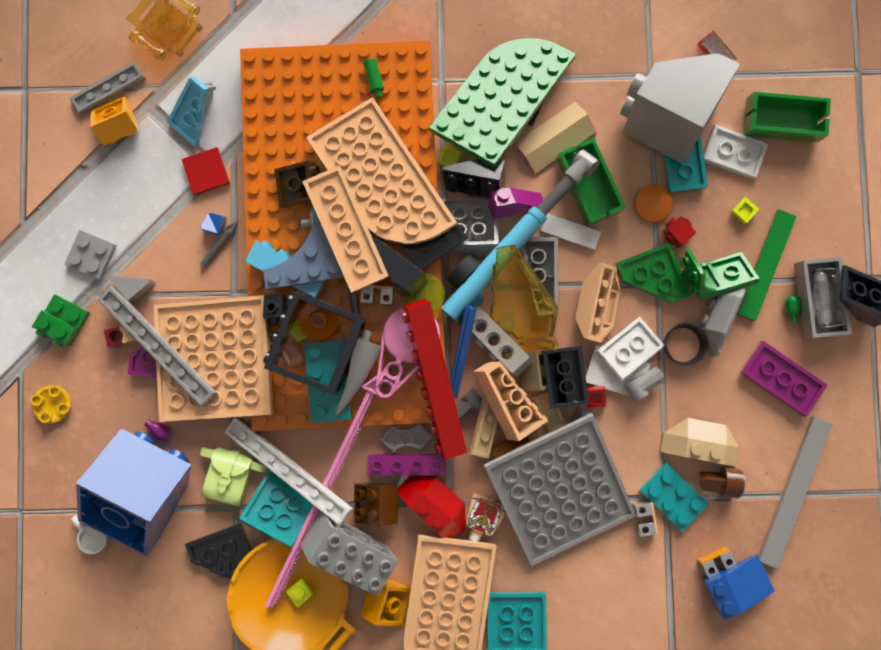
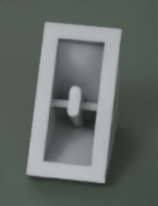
(132, 288)

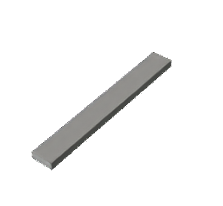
(157, 346)
(794, 492)

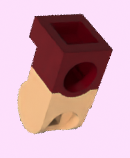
(118, 336)

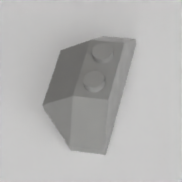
(720, 318)

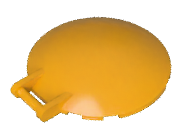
(284, 624)

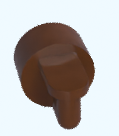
(726, 483)

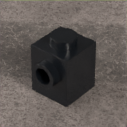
(274, 307)

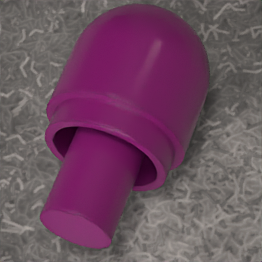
(158, 430)

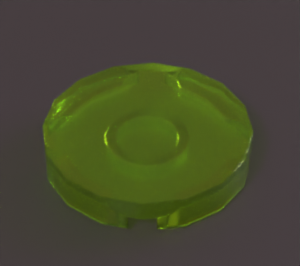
(432, 291)

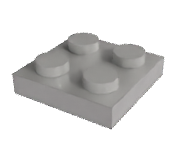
(90, 255)

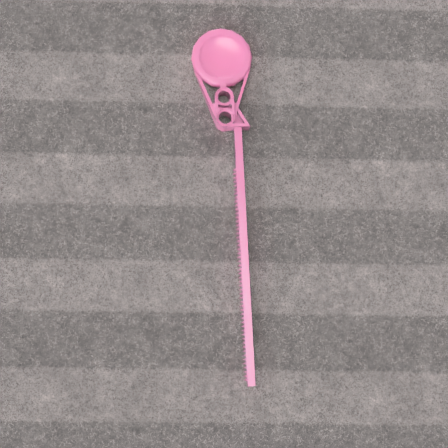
(396, 342)

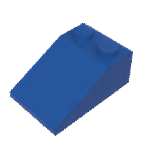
(739, 587)

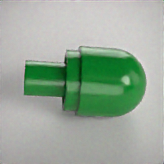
(792, 307)

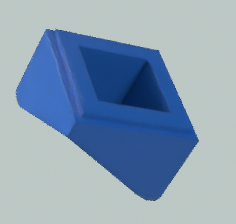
(213, 224)

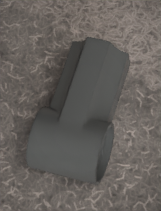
(469, 404)

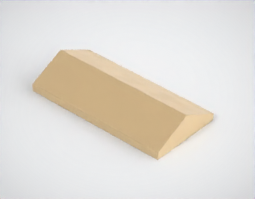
(557, 134)

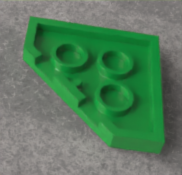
(655, 273)

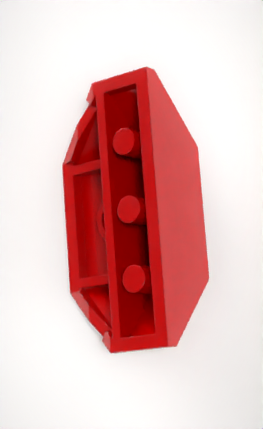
(435, 504)

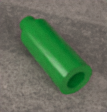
(374, 77)

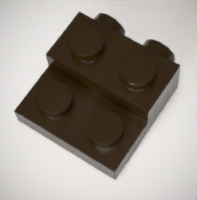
(290, 183)

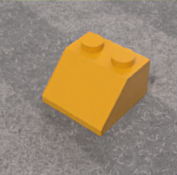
(113, 121)
(389, 606)

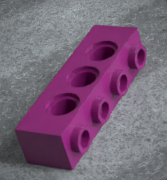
(406, 464)

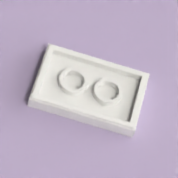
(734, 152)
(630, 349)
(600, 374)

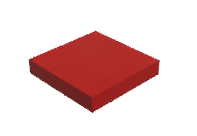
(205, 171)

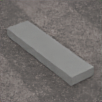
(107, 88)

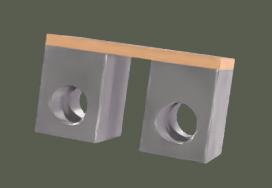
(385, 291)
(648, 510)

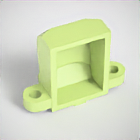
(229, 474)

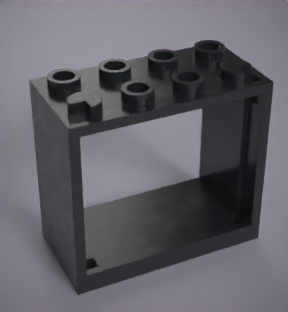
(287, 321)

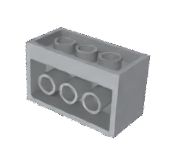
(348, 554)

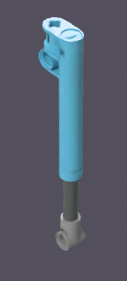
(470, 291)

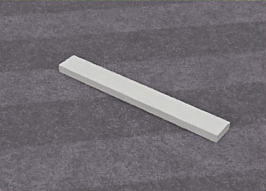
(289, 471)

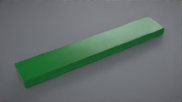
(767, 263)

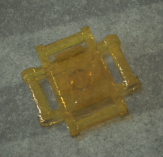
(165, 26)

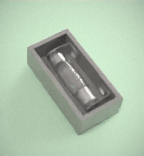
(819, 294)

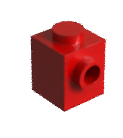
(678, 231)

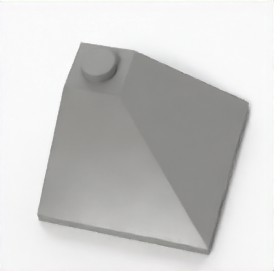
(477, 224)

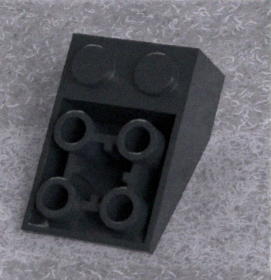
(474, 177)

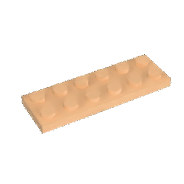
(345, 229)

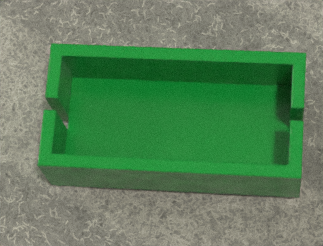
(787, 116)
(596, 193)

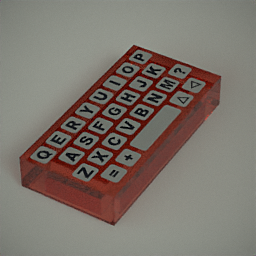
(713, 44)

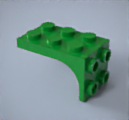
(718, 275)

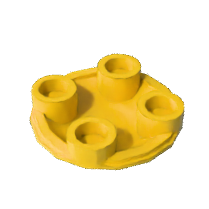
(51, 404)

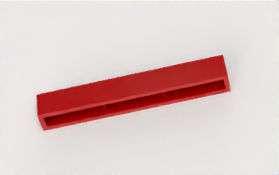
(434, 378)

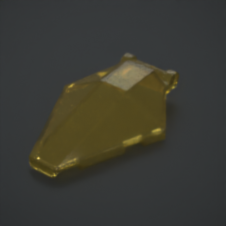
(521, 301)

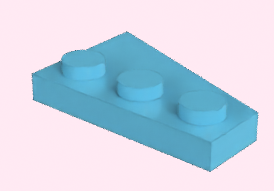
(189, 111)

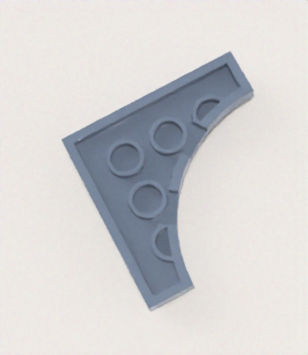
(310, 264)

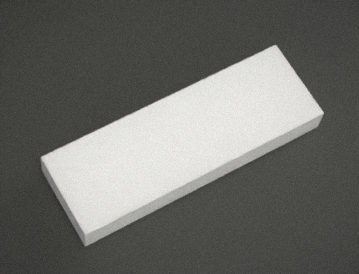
(571, 232)

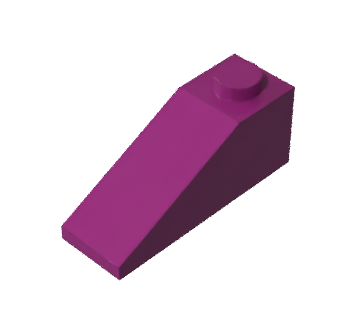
(512, 202)

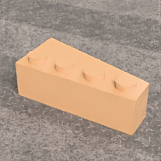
(509, 403)

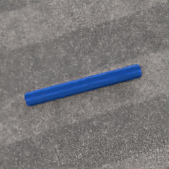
(462, 349)

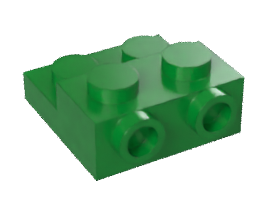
(60, 321)

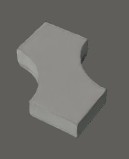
(397, 438)

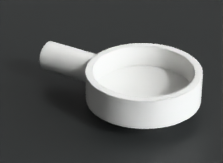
(88, 539)

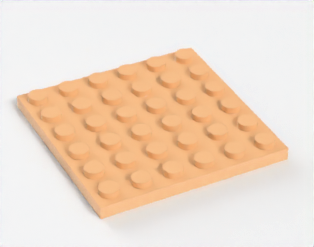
(226, 347)

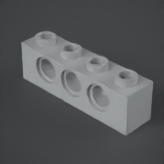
(519, 359)

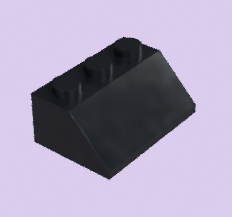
(565, 377)

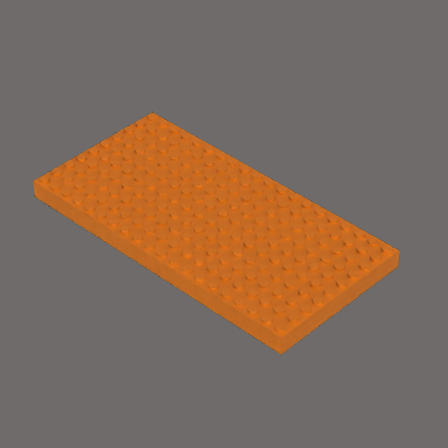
(283, 102)

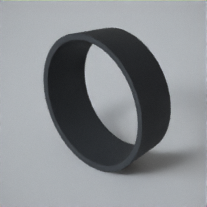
(702, 340)

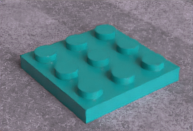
(277, 510)
(517, 621)

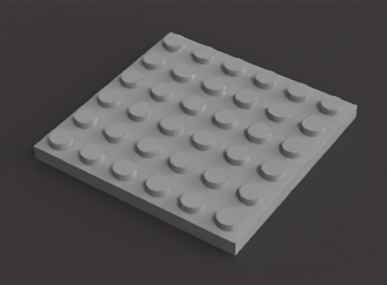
(560, 489)

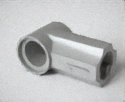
(640, 386)

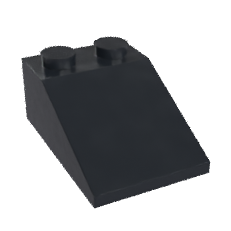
(406, 276)
(861, 295)

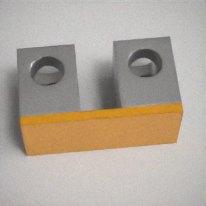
(722, 554)

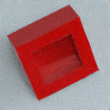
(596, 396)

